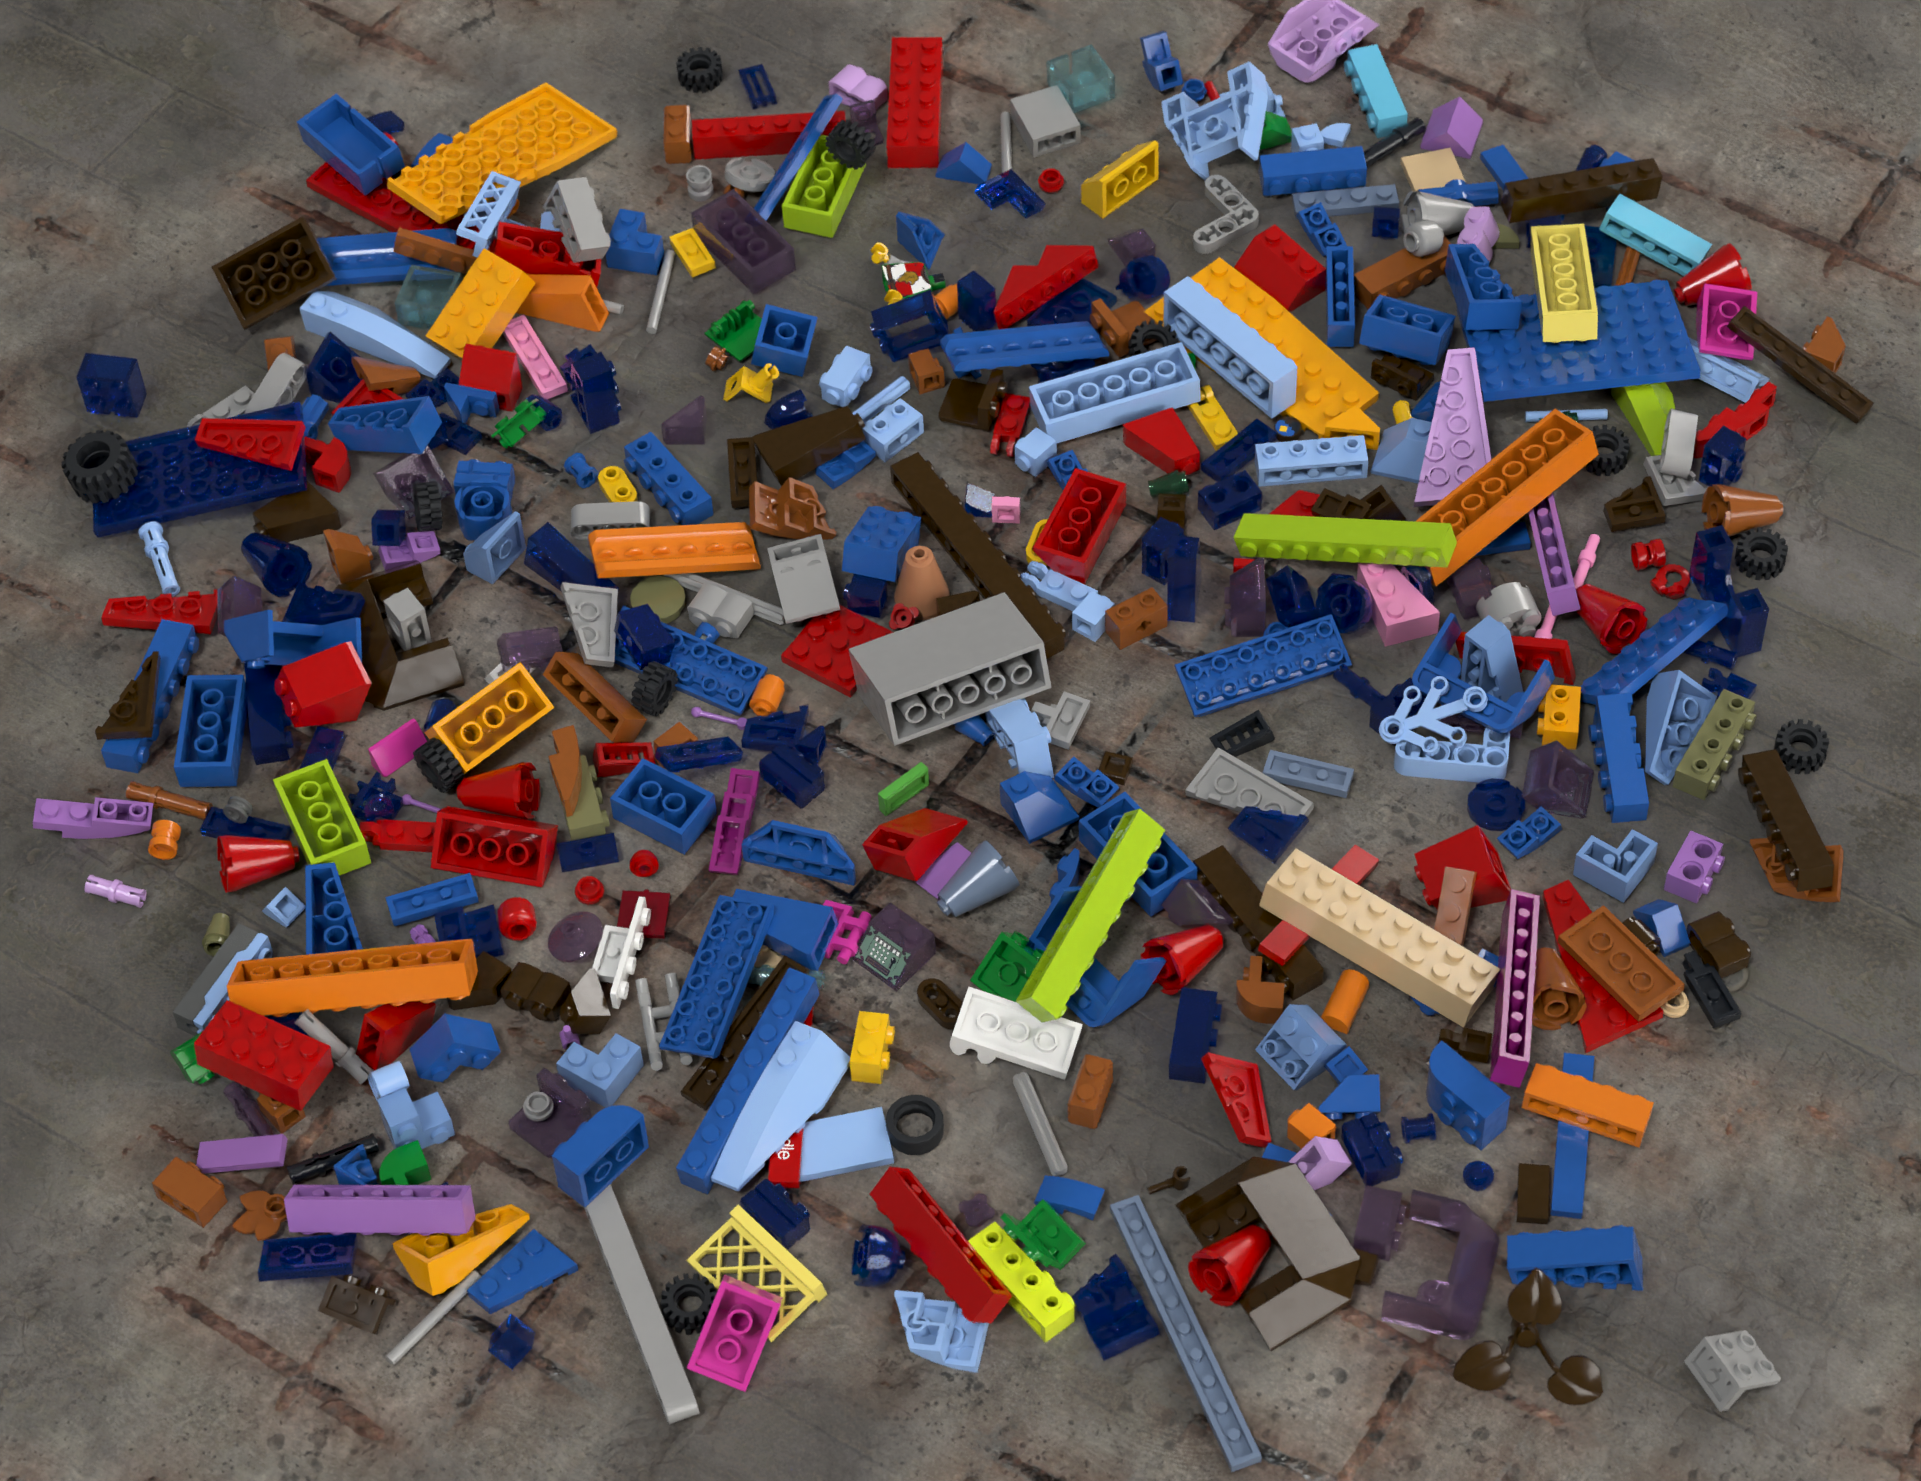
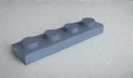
(1349, 200)

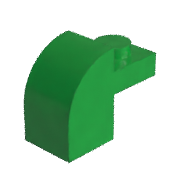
(405, 1166)

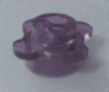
(980, 1217)

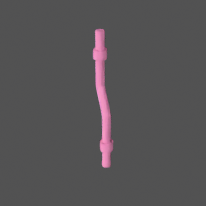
(1585, 560)

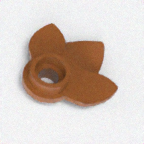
(261, 1214)

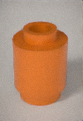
(948, 300)
(767, 695)

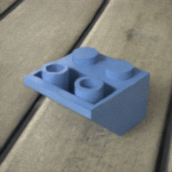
(1300, 1045)

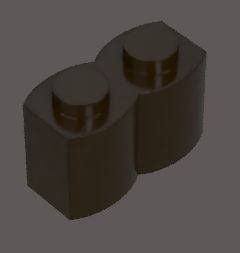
(1718, 945)
(535, 991)

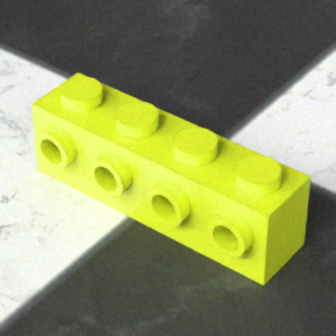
(1032, 1290)

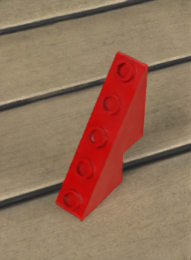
(1035, 285)

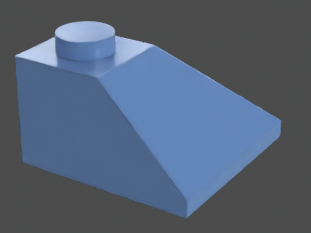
(1402, 450)
(496, 549)

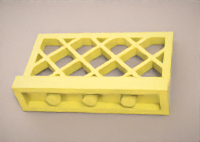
(769, 1249)

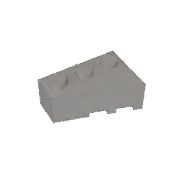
(578, 219)

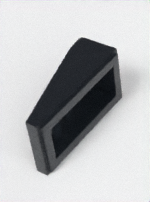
(1246, 724)

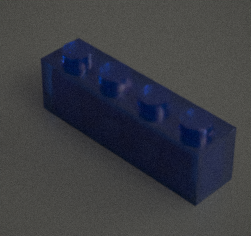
(267, 716)

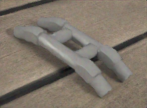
(650, 1014)

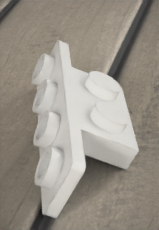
(617, 952)

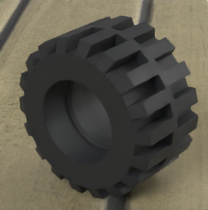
(99, 466)

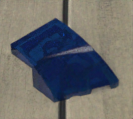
(1114, 1311)

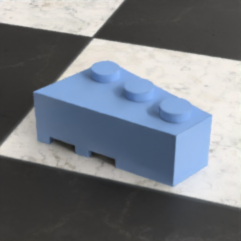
(1022, 737)

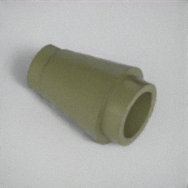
(216, 934)

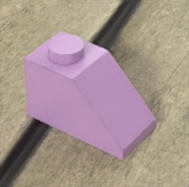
(1321, 1161)

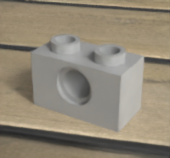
(407, 620)

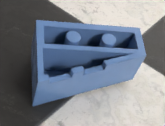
(1491, 660)

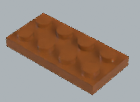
(1621, 963)

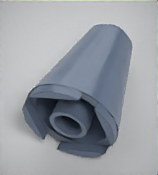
(977, 882)

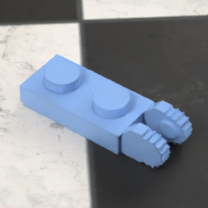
(1055, 586)

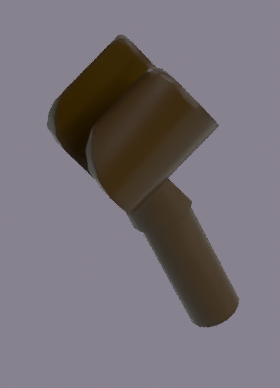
(1175, 1182)

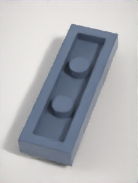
(1309, 773)

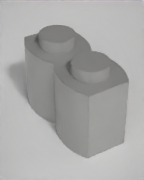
(723, 610)

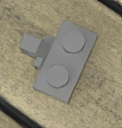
(1063, 719)

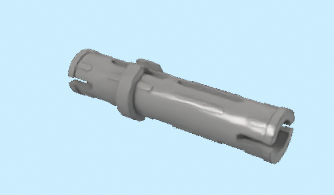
(340, 1052)

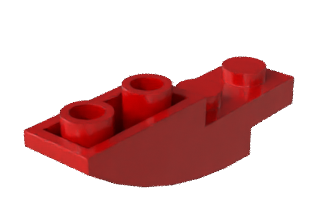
(1746, 419)

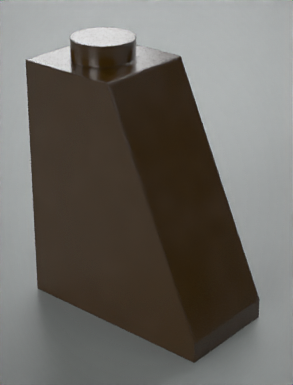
(296, 516)

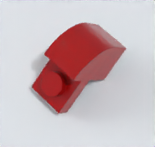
(330, 463)

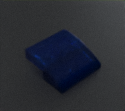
(477, 925)

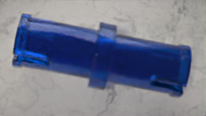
(1710, 653)
(1358, 686)

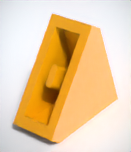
(1354, 423)

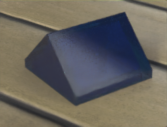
(331, 370)

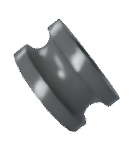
(238, 809)

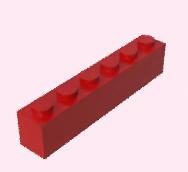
(752, 134)
(940, 1245)

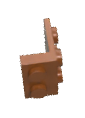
(1118, 324)

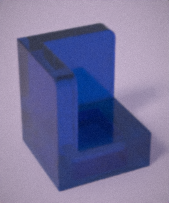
(511, 1341)

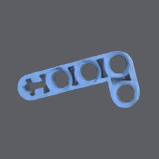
(1449, 763)

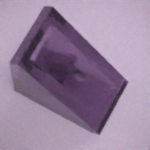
(687, 425)

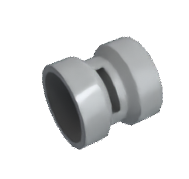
(699, 183)

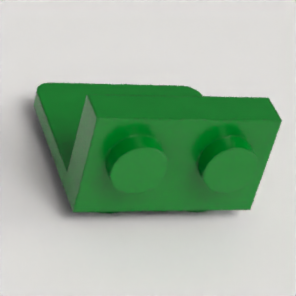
(1045, 1235)

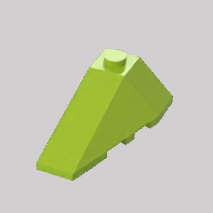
(1647, 411)

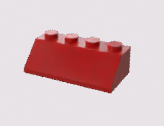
(1081, 524)
(493, 846)

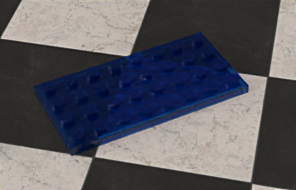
(187, 480)

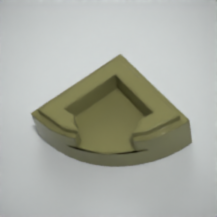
(1507, 238)

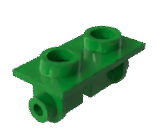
(510, 428)

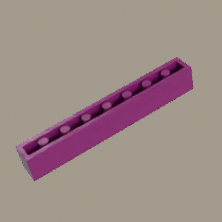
(1515, 989)

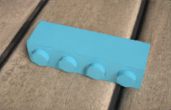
(1375, 90)
(1654, 236)

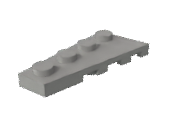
(1236, 784)

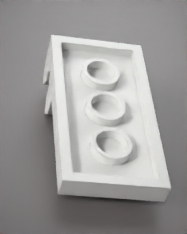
(1010, 1032)

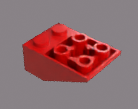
(911, 842)

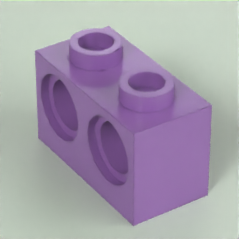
(1691, 865)

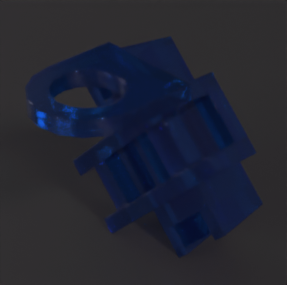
(375, 802)

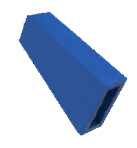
(797, 928)

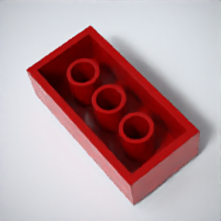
(263, 1055)

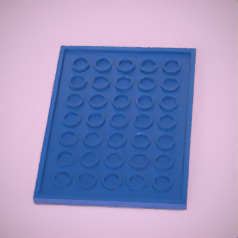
(1636, 344)

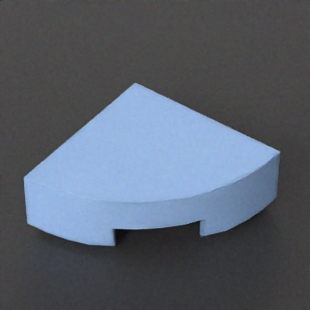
(1336, 134)

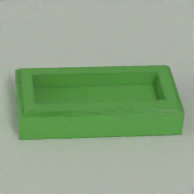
(903, 789)

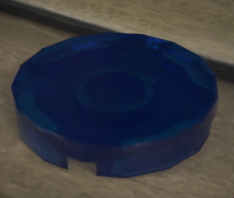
(1495, 804)

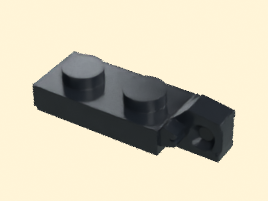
(1710, 991)

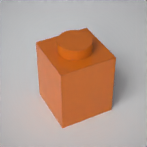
(1308, 1123)

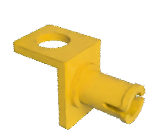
(753, 383)

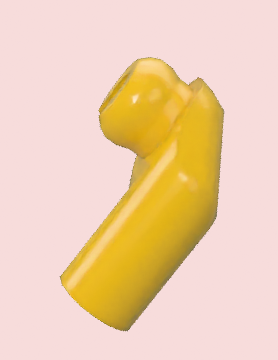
(1401, 411)

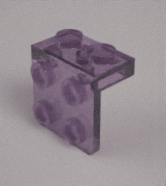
(569, 1112)

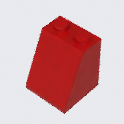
(324, 687)
(1465, 851)

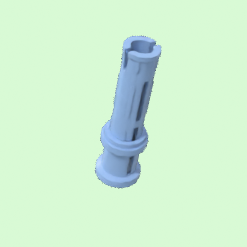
(157, 550)

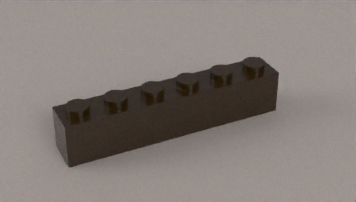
(1580, 190)
(1786, 821)
(1241, 900)

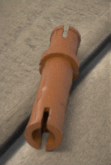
(168, 800)

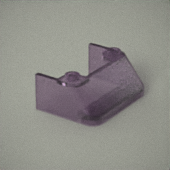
(1454, 1306)

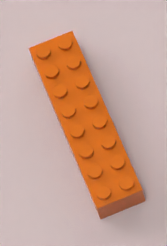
(1511, 486)
(355, 978)

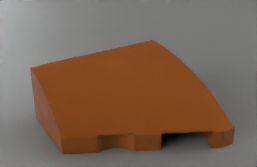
(386, 375)

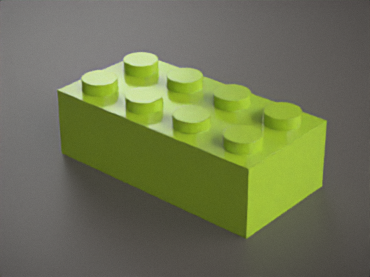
(819, 192)
(322, 818)

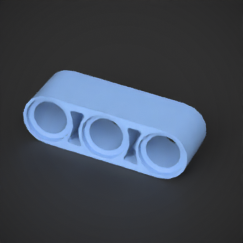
(388, 1079)

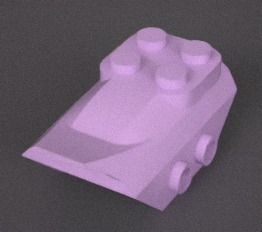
(1315, 36)

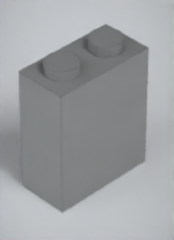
(1045, 121)

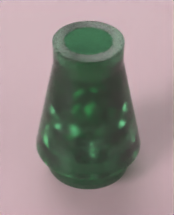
(1170, 483)

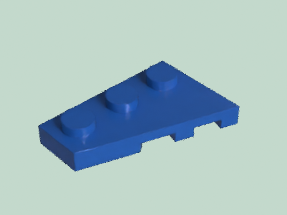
(524, 1268)

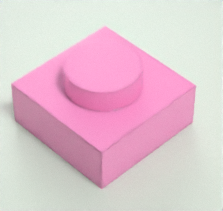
(1006, 509)

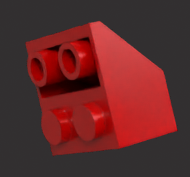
(492, 371)

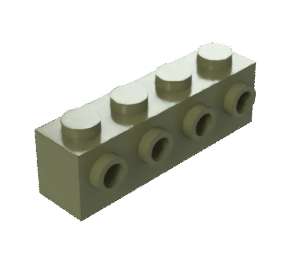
(1714, 744)

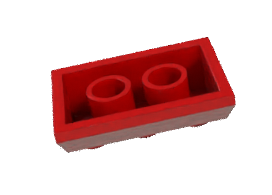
(1282, 268)

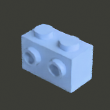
(893, 429)

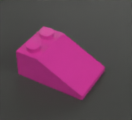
(1714, 312)
(734, 1333)

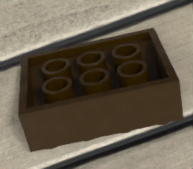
(274, 272)

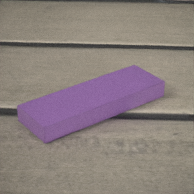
(242, 1153)

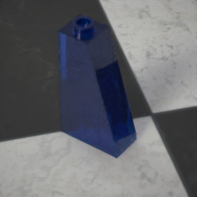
(560, 561)
(1183, 578)

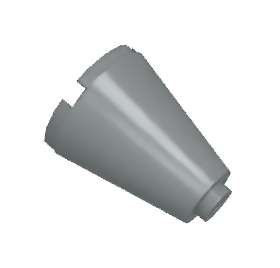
(1444, 211)

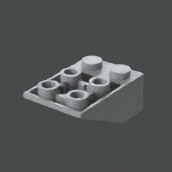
(803, 579)

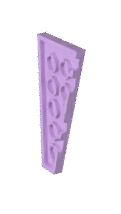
(1458, 430)

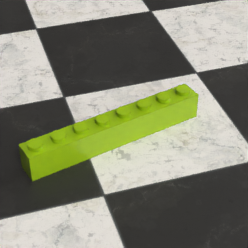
(1345, 540)
(1091, 916)

